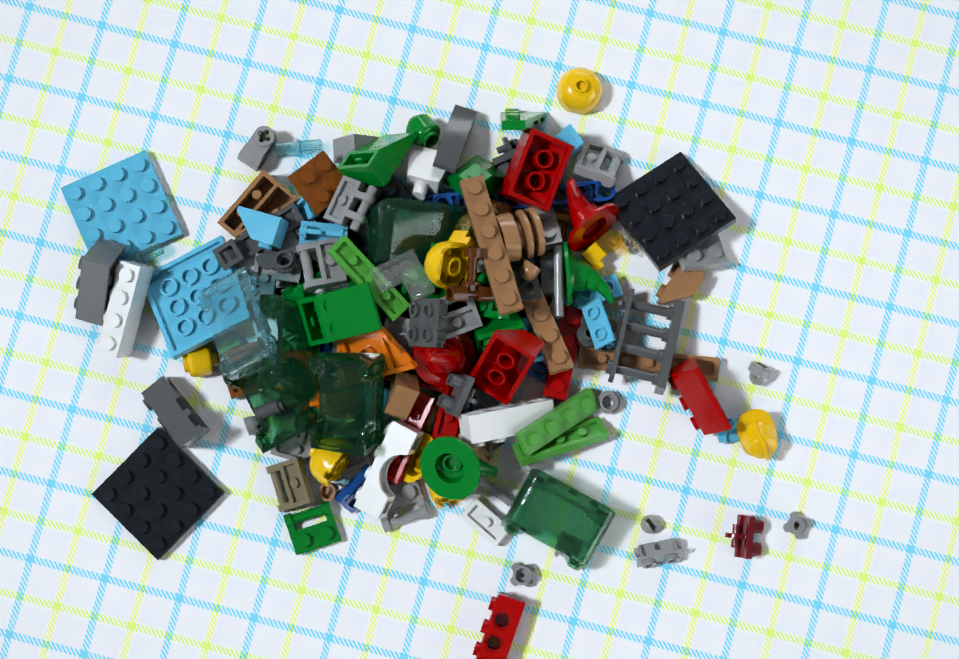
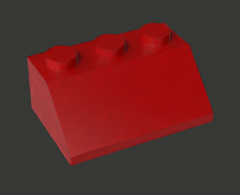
(535, 170)
(506, 363)
(698, 398)

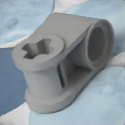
(256, 150)

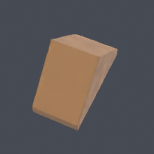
(402, 395)

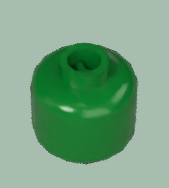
(426, 128)

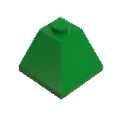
(475, 167)

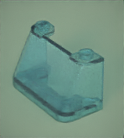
(238, 324)

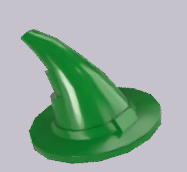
(581, 275)
(452, 468)

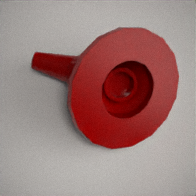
(587, 219)
(437, 363)

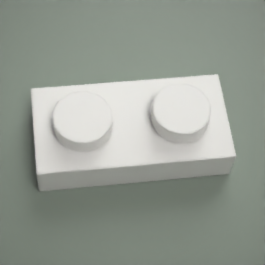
(484, 521)

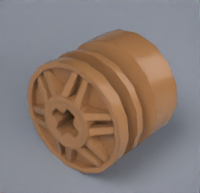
(522, 234)

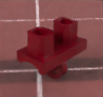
(743, 536)

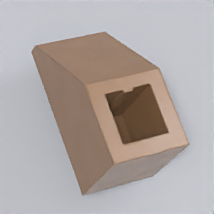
(680, 285)

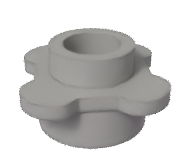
(803, 523)
(517, 579)

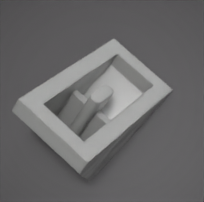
(345, 144)

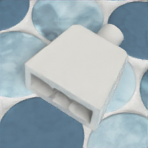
(421, 174)

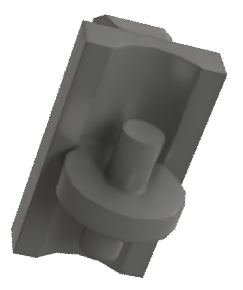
(503, 161)
(461, 396)

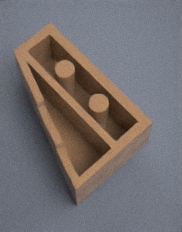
(261, 195)

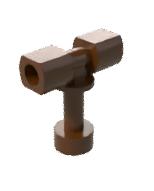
(470, 288)

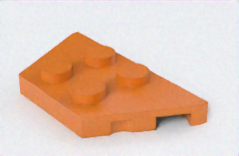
(381, 342)

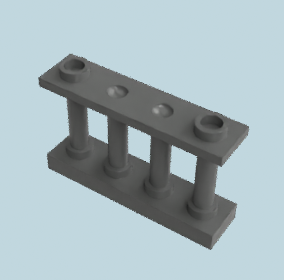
(668, 335)

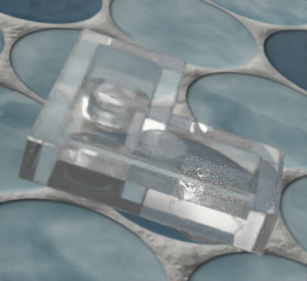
(405, 270)

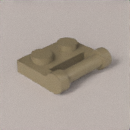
(295, 483)

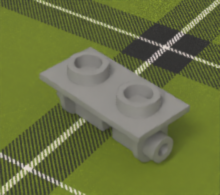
(649, 557)

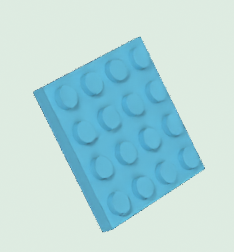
(123, 206)
(175, 296)

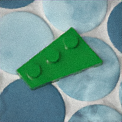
(515, 120)

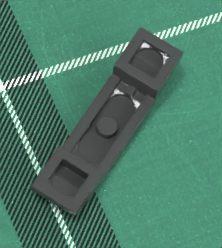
(243, 247)

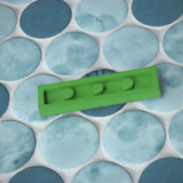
(357, 268)
(557, 421)
(576, 437)

